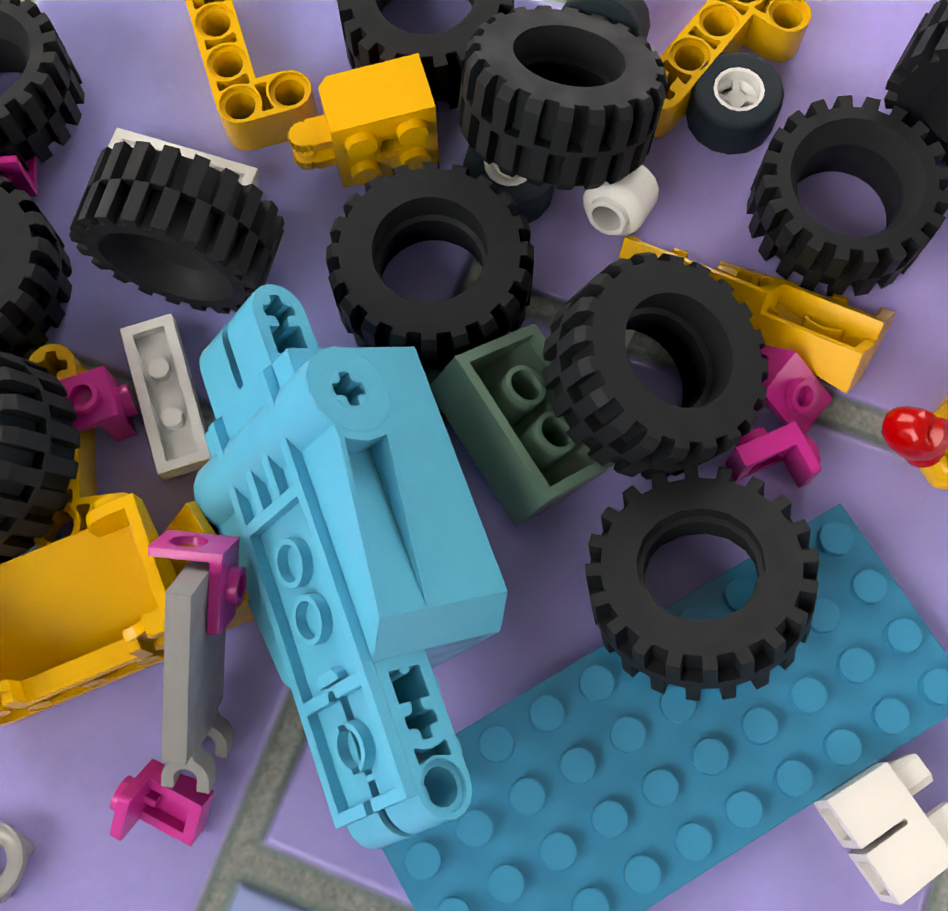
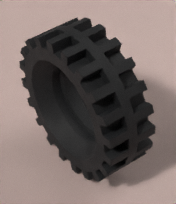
(712, 650)

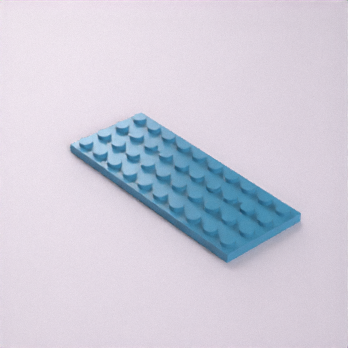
(627, 793)

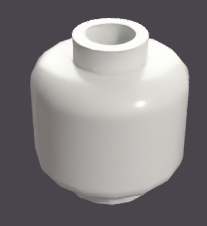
(623, 205)

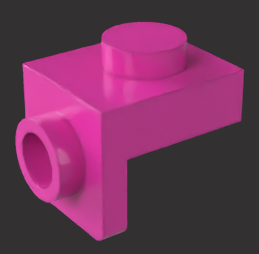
(102, 402)
(786, 444)
(173, 810)

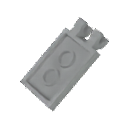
(192, 682)

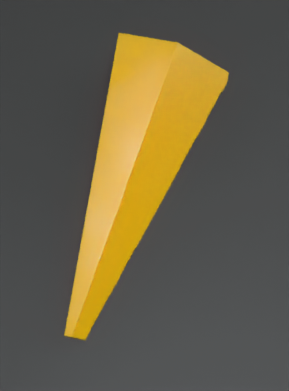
(824, 331)

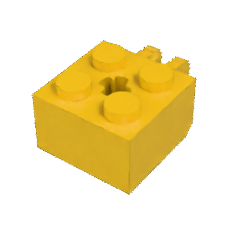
(370, 122)

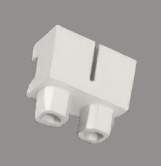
(889, 833)

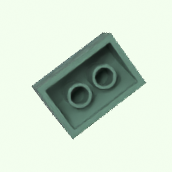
(508, 426)

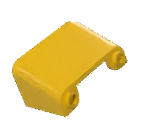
(82, 610)

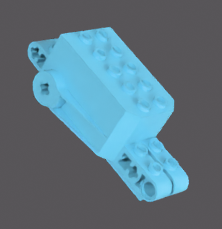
(352, 555)

